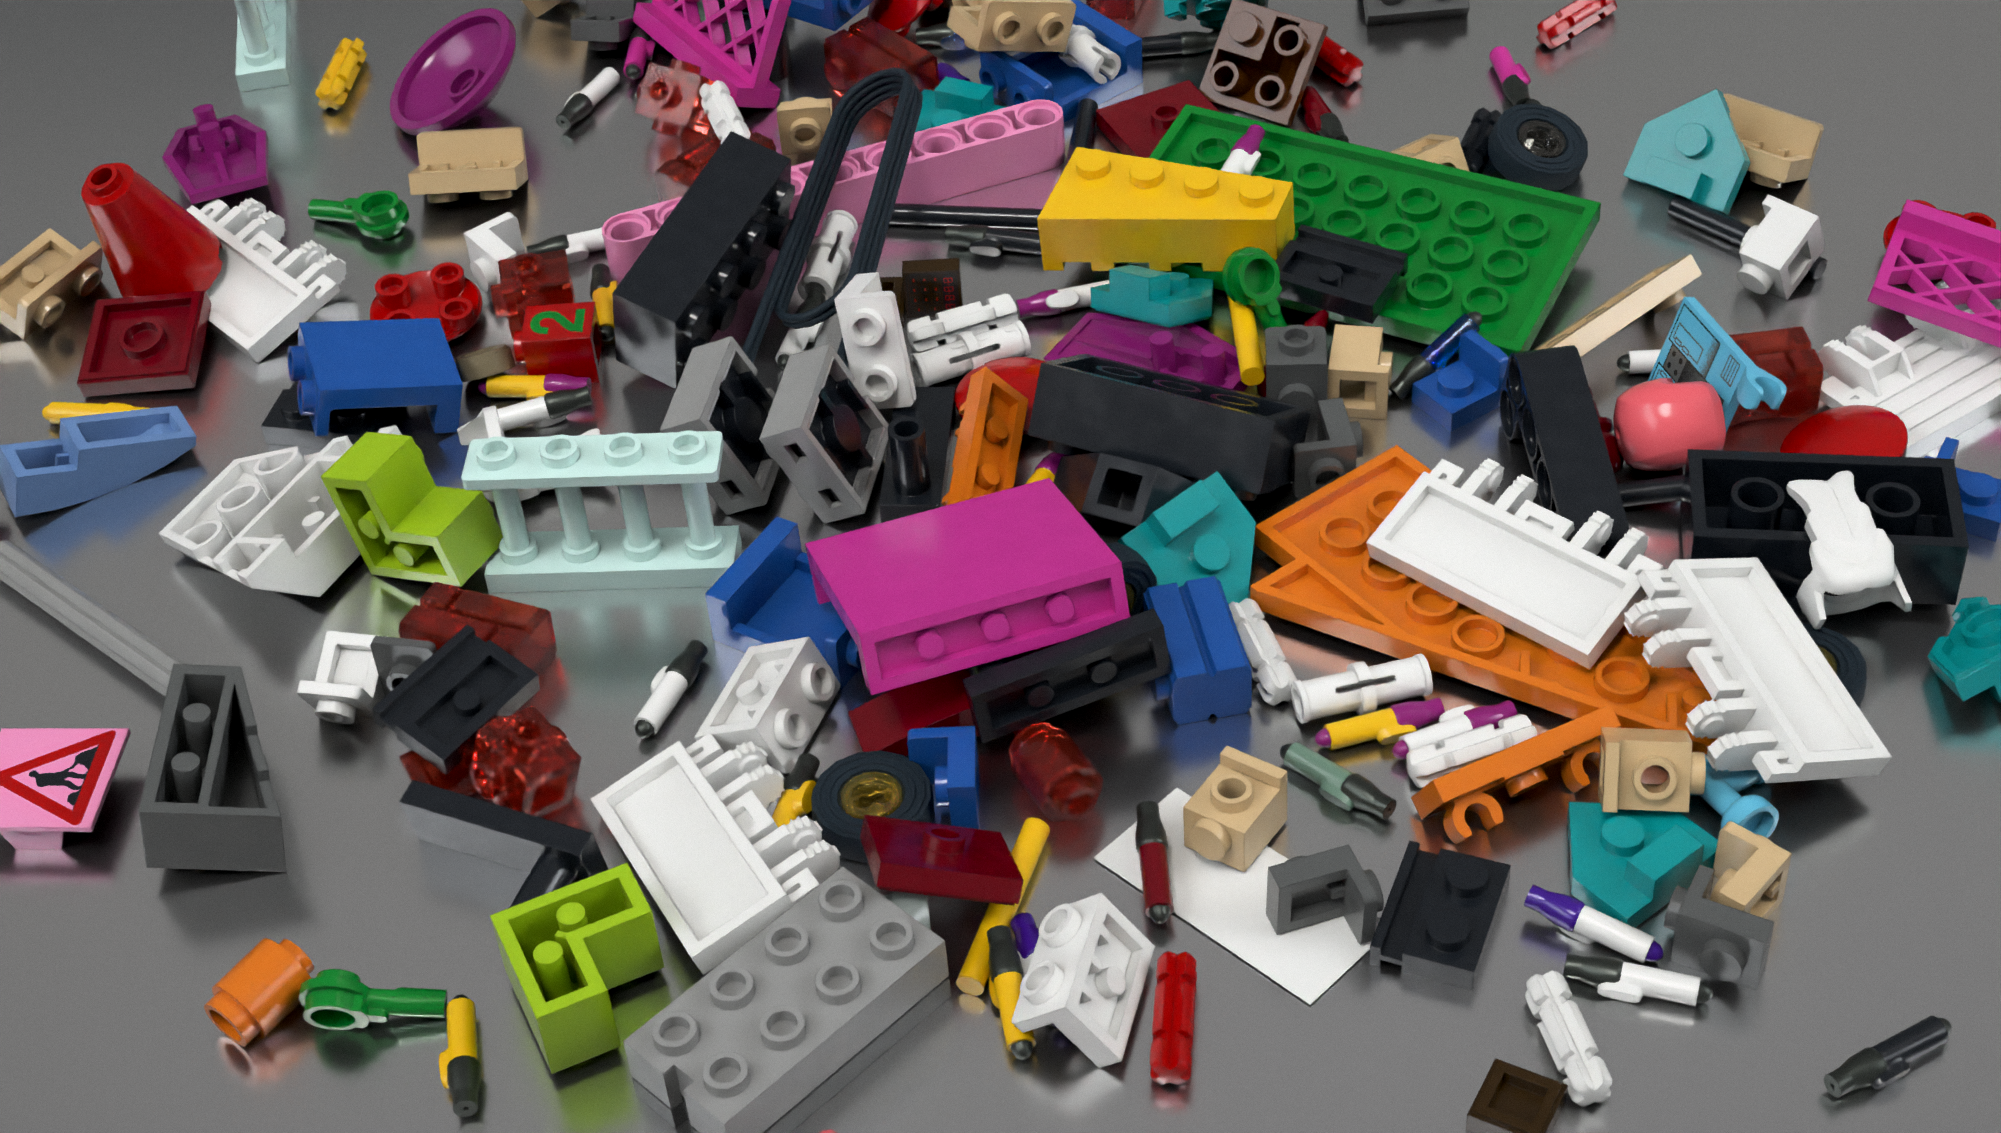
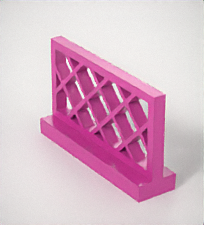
(703, 44)
(1949, 248)

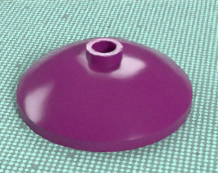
(454, 73)

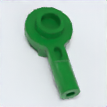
(374, 213)
(1253, 280)
(342, 1002)

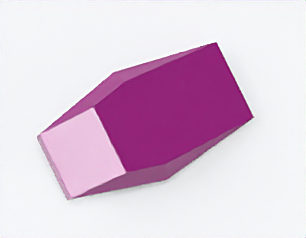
(217, 156)
(1176, 350)

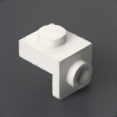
(493, 242)
(344, 680)

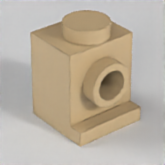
(1360, 371)
(1632, 750)
(1236, 809)

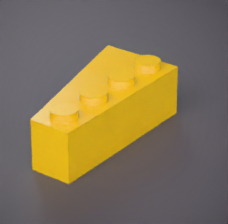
(1159, 213)

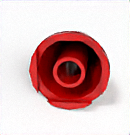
(147, 235)

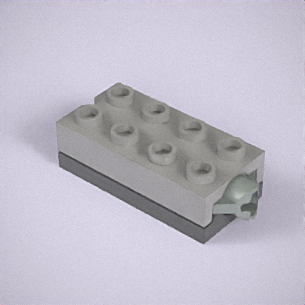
(793, 1012)

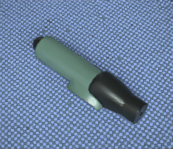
(1336, 782)

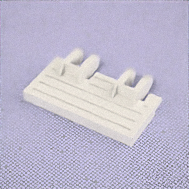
(261, 283)
(1928, 378)
(1515, 558)
(1773, 687)
(709, 846)

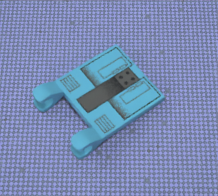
(1704, 352)

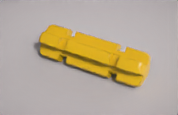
(341, 73)

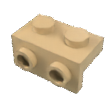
(1014, 25)
(1775, 141)
(469, 161)
(45, 280)

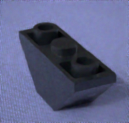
(1116, 491)

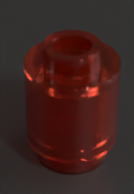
(1055, 772)

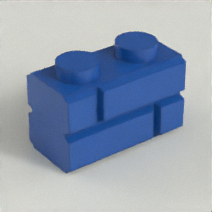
(1203, 650)

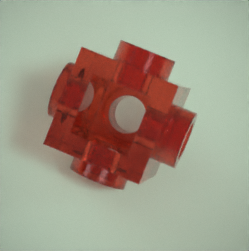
(673, 99)
(531, 281)
(525, 763)

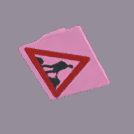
(55, 781)

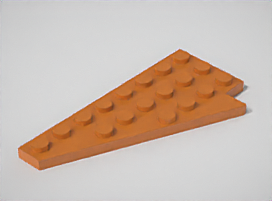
(1344, 592)

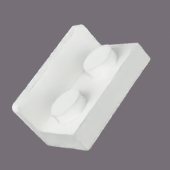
(875, 342)
(774, 701)
(1086, 977)

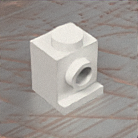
(1780, 249)

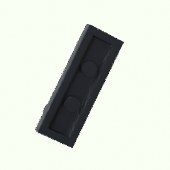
(918, 454)
(1066, 675)
(546, 849)

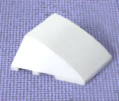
(270, 522)

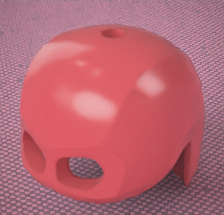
(1664, 419)

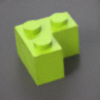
(405, 520)
(568, 954)

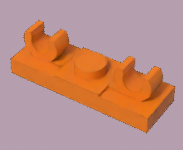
(987, 438)
(1517, 770)

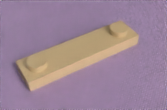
(1654, 291)

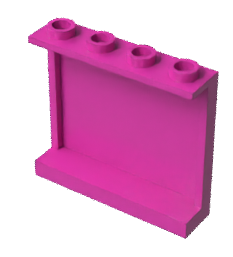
(968, 583)

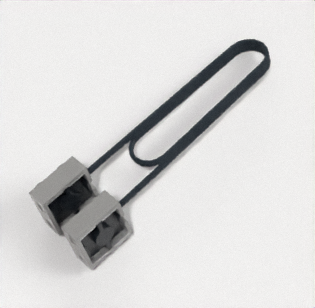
(817, 420)

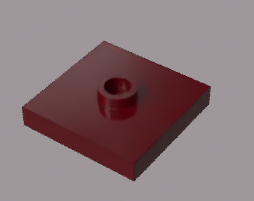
(1142, 121)
(144, 343)
(940, 860)

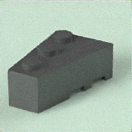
(208, 779)

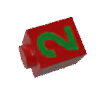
(561, 340)

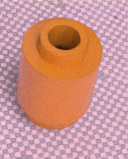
(259, 990)

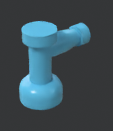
(1748, 811)

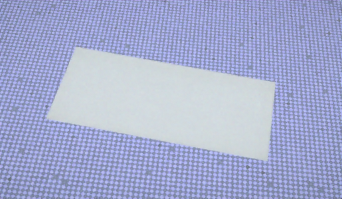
(1233, 909)

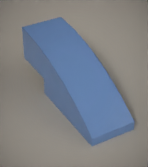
(91, 457)

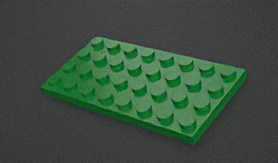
(1465, 233)

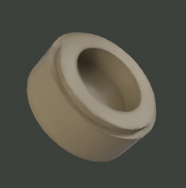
(485, 362)

